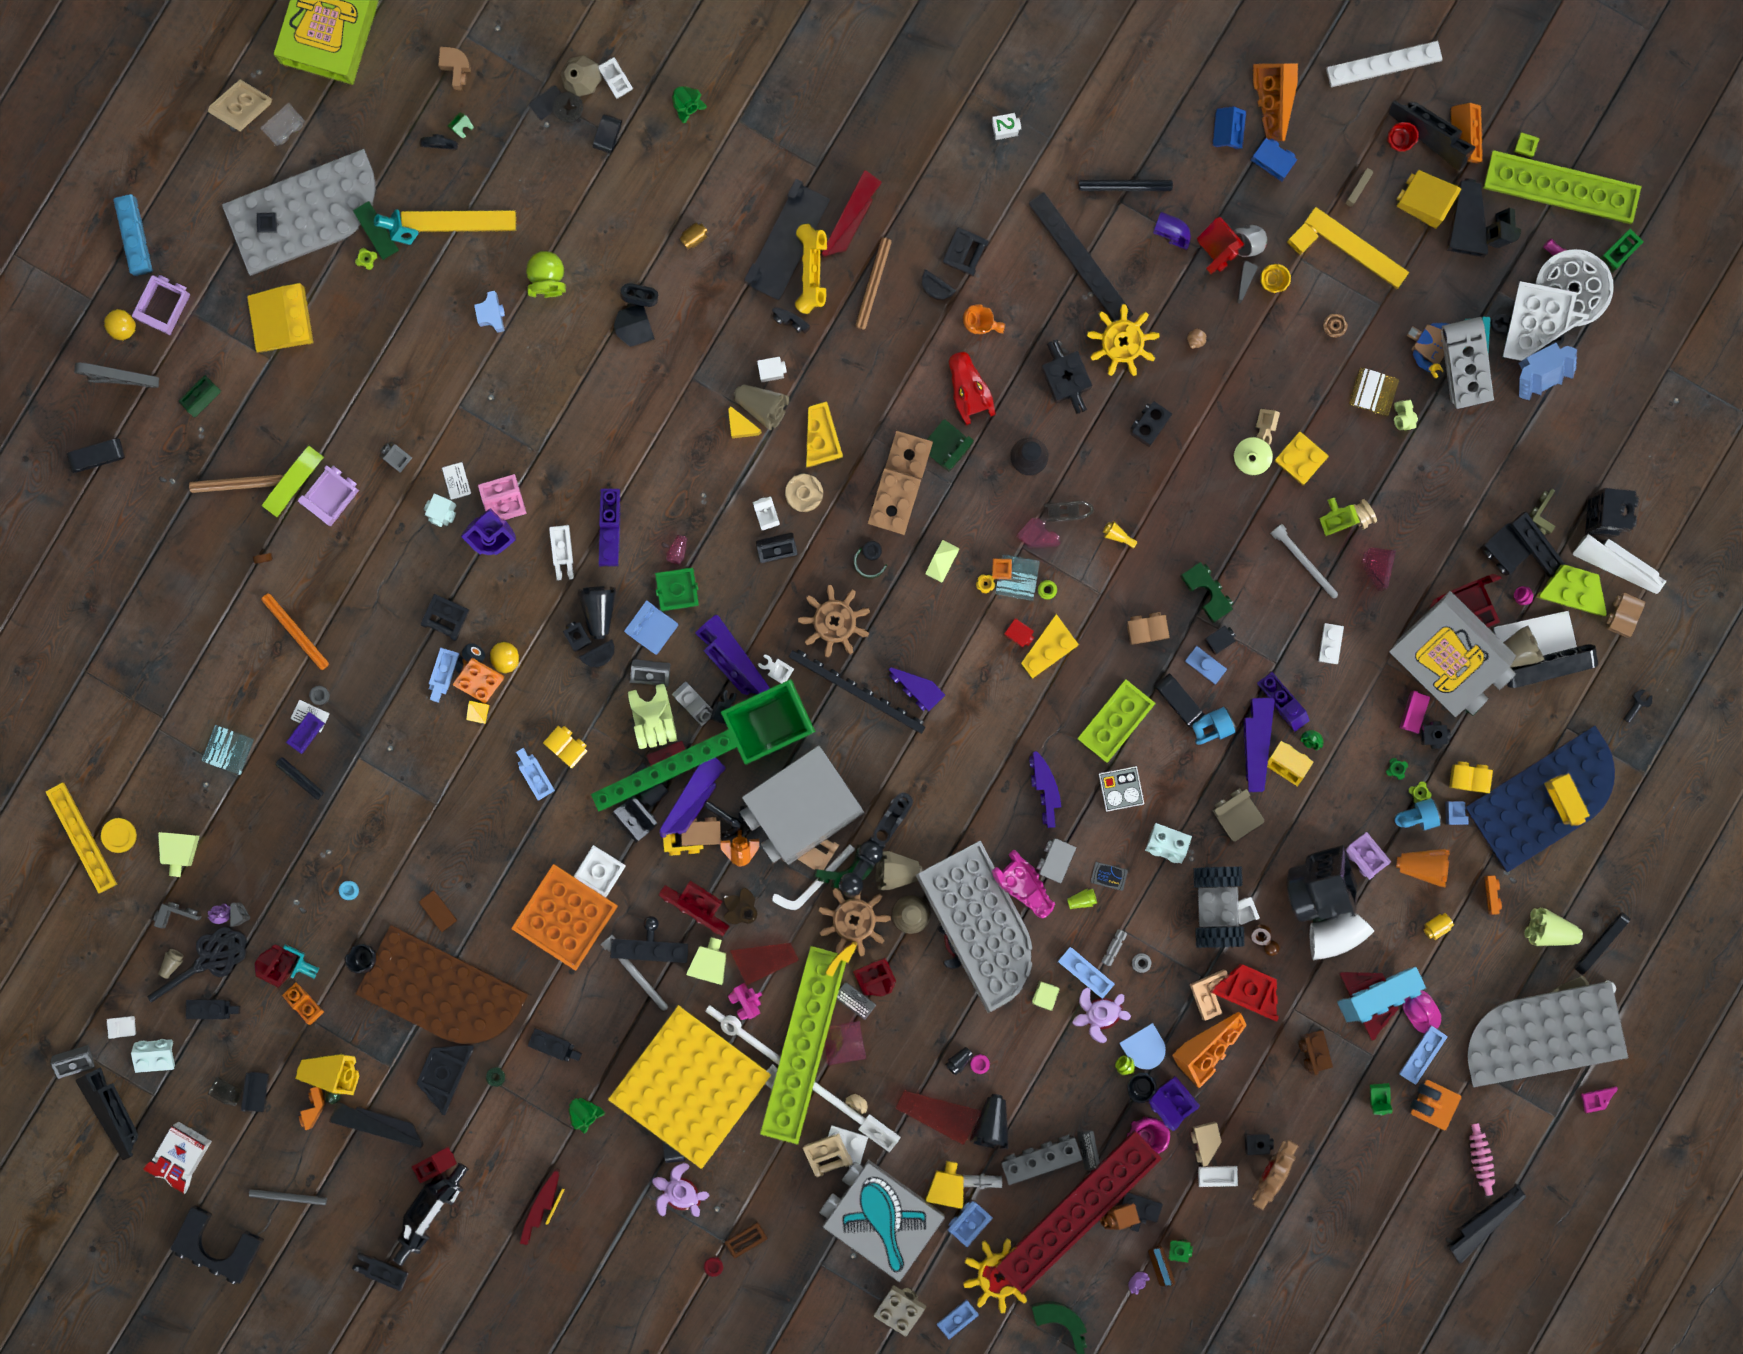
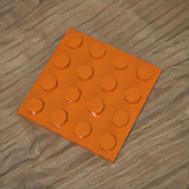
(564, 917)

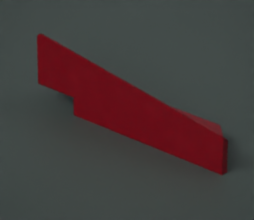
(852, 214)

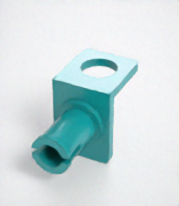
(395, 227)
(301, 965)

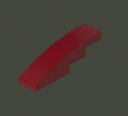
(543, 1201)

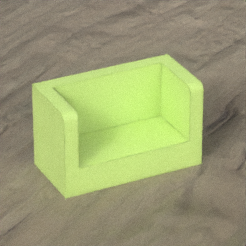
(1045, 995)

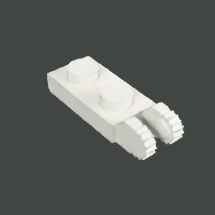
(561, 550)

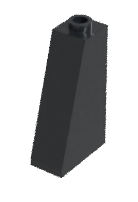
(1468, 221)

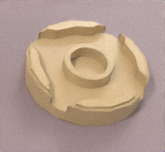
(804, 492)

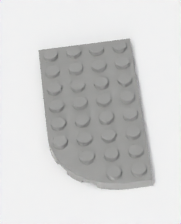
(310, 211)
(980, 924)
(1547, 1035)

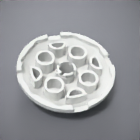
(1586, 271)

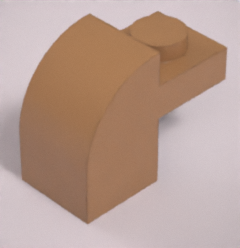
(454, 60)

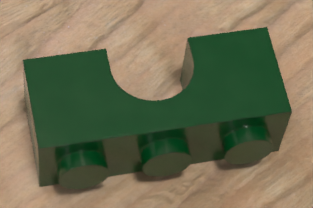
(1200, 577)

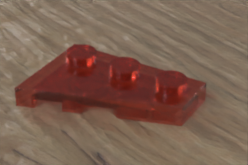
(763, 960)

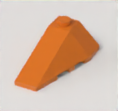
(1276, 92)
(1201, 1053)

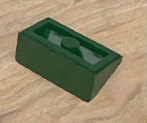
(199, 396)

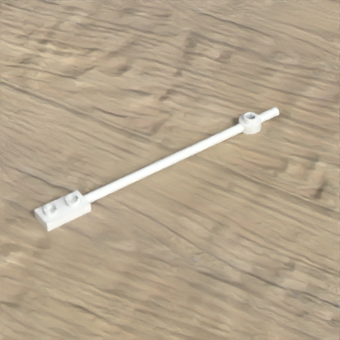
(869, 1126)

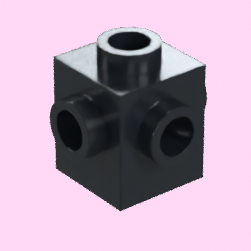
(1428, 735)

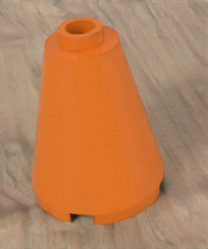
(1426, 865)

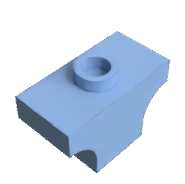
(490, 312)

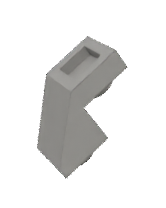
(693, 703)

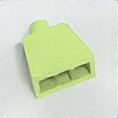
(177, 851)
(709, 963)

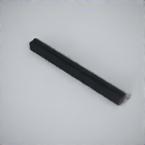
(1125, 185)

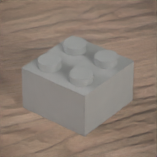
(1056, 860)

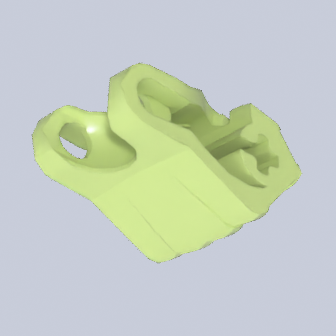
(653, 718)

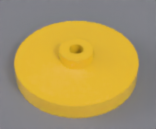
(118, 835)

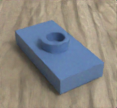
(957, 1319)

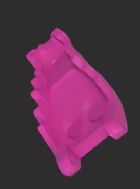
(1023, 883)

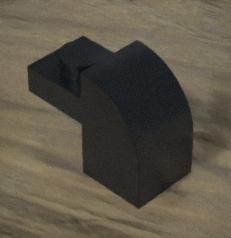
(1504, 230)

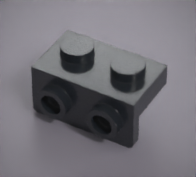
(635, 818)

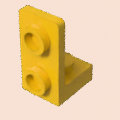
(670, 839)

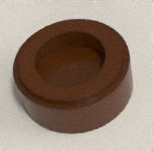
(262, 558)

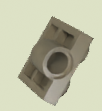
(900, 1310)

